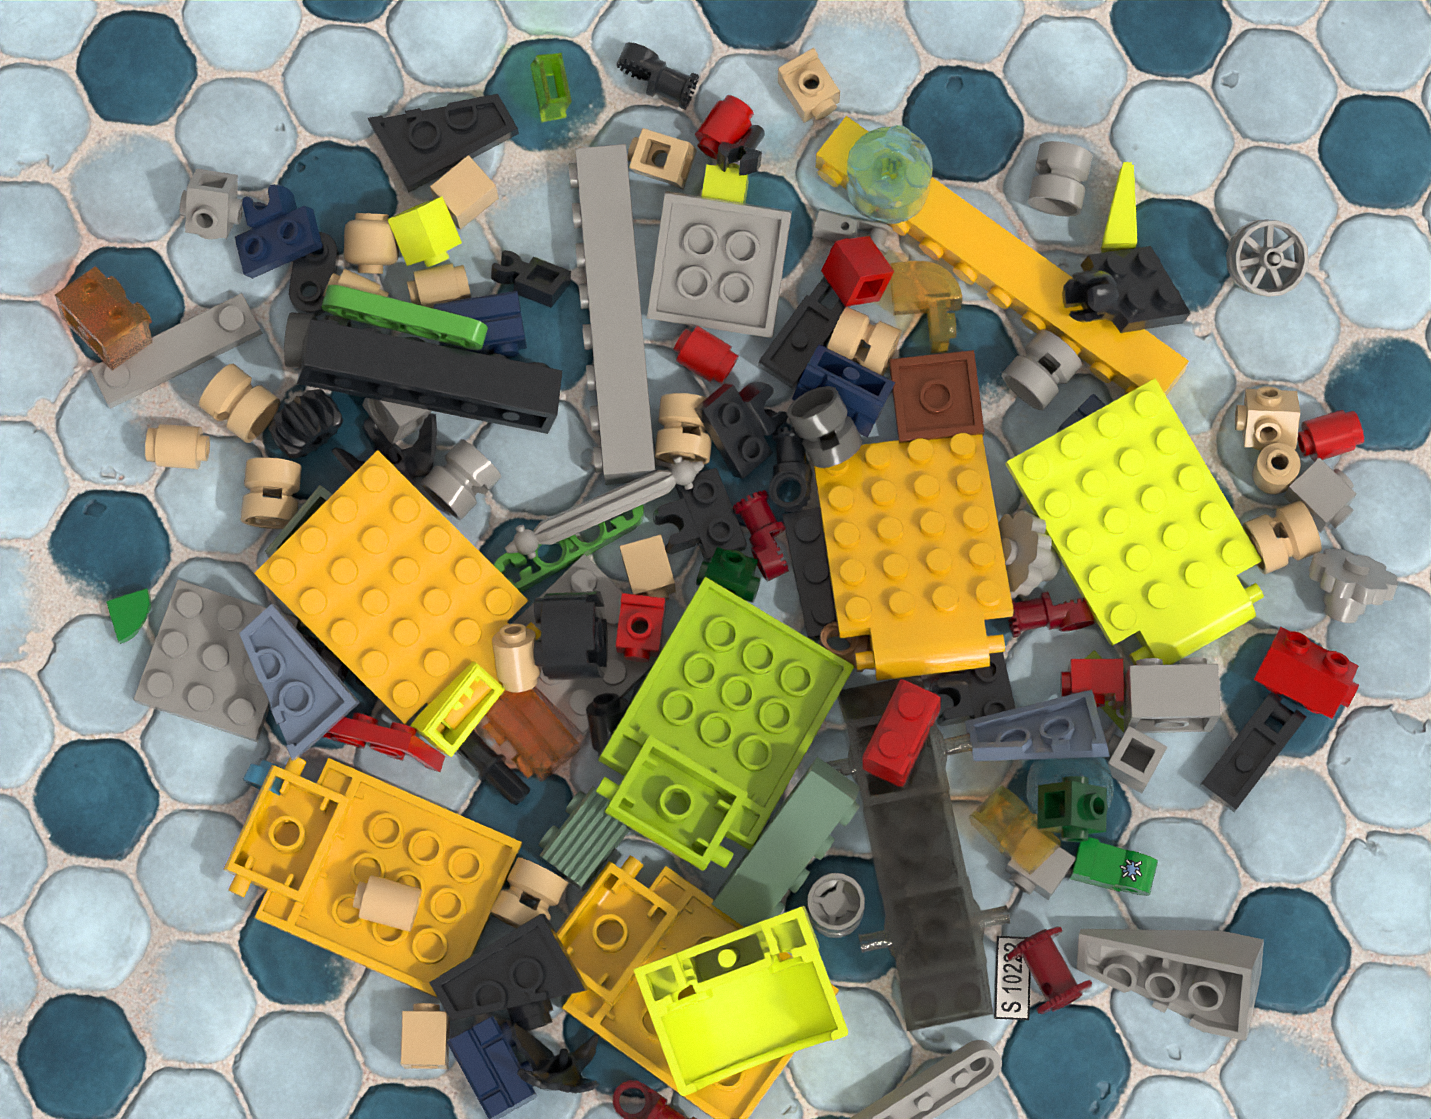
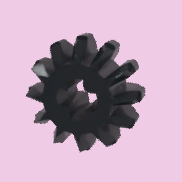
(306, 423)

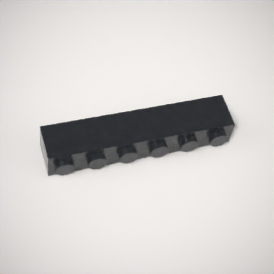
(429, 376)

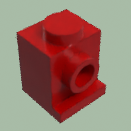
(645, 609)
(1101, 676)

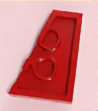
(389, 741)

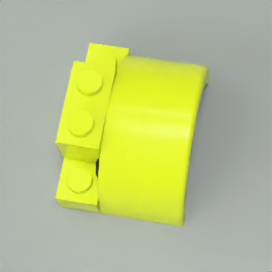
(745, 1000)

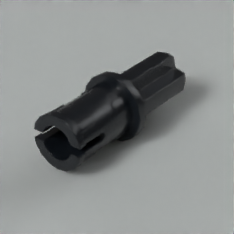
(493, 768)

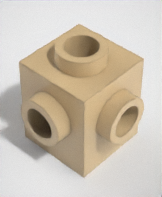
(1268, 417)

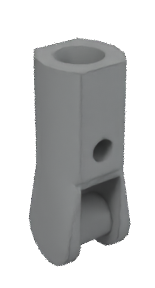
(837, 226)

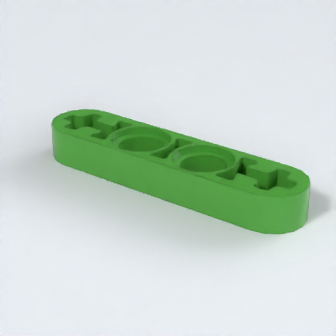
(404, 317)
(572, 551)

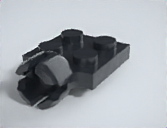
(1125, 289)

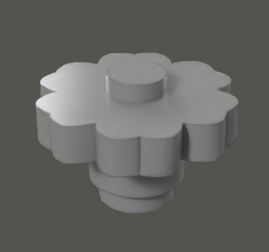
(1027, 552)
(1351, 583)

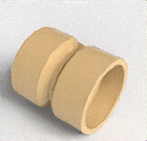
(854, 329)
(244, 406)
(679, 419)
(270, 478)
(1296, 536)
(534, 883)

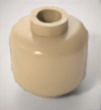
(370, 243)

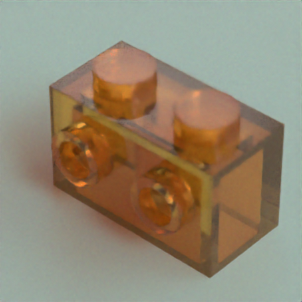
(105, 317)

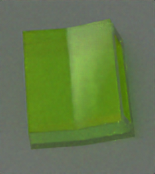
(544, 66)

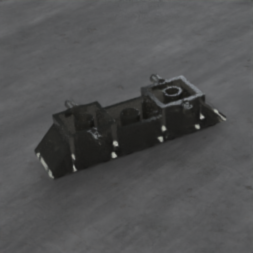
(919, 871)

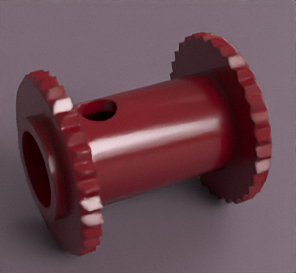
(1049, 970)

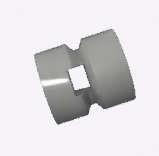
(1060, 172)
(1031, 380)
(460, 479)
(835, 905)

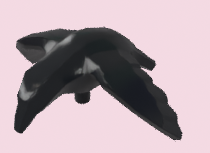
(410, 462)
(558, 1071)

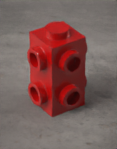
(1308, 673)

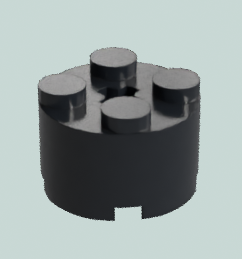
(571, 635)

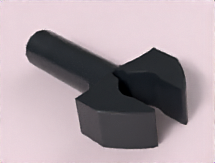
(744, 152)

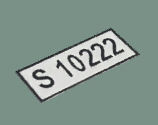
(1011, 982)

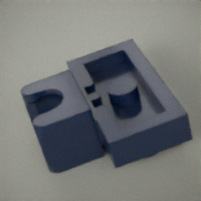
(277, 233)

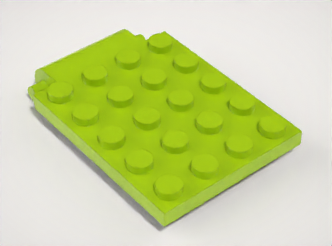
(718, 727)

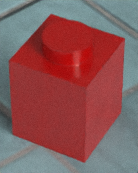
(857, 271)

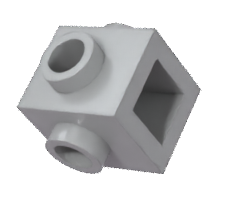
(211, 204)

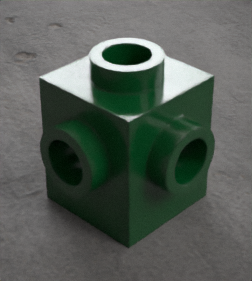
(733, 572)
(1072, 808)

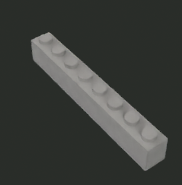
(615, 314)

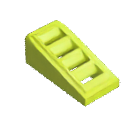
(1121, 222)
(437, 710)

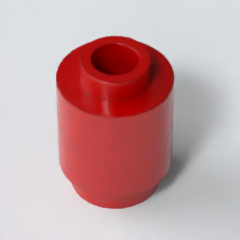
(725, 123)
(705, 354)
(1330, 435)

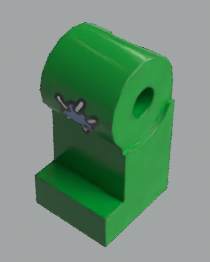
(1113, 868)

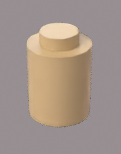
(387, 902)

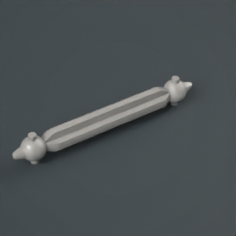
(604, 507)

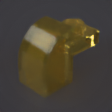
(927, 289)
(1013, 829)

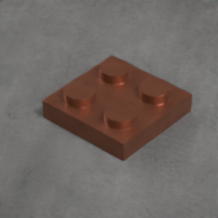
(936, 396)

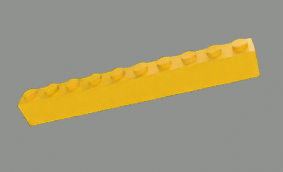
(1015, 277)

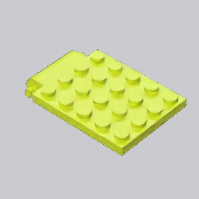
(1142, 526)

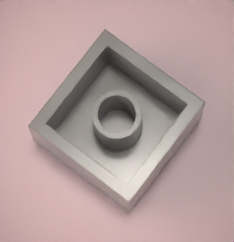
(1171, 696)

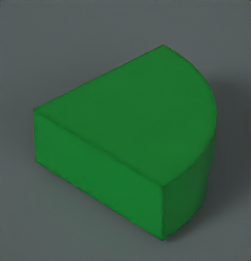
(129, 613)

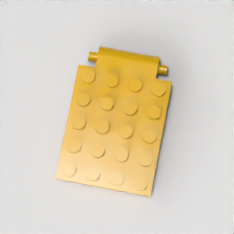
(915, 554)
(395, 591)
(337, 832)
(628, 926)

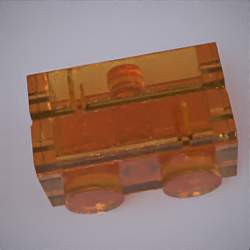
(531, 732)

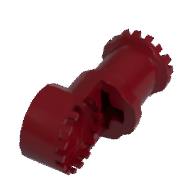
(763, 530)
(1041, 613)
(655, 1104)

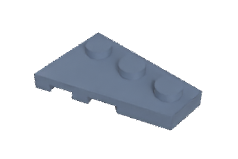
(297, 681)
(1041, 731)

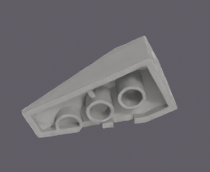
(1191, 972)

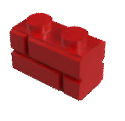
(901, 733)

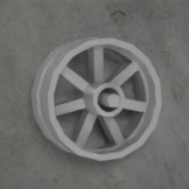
(1267, 257)

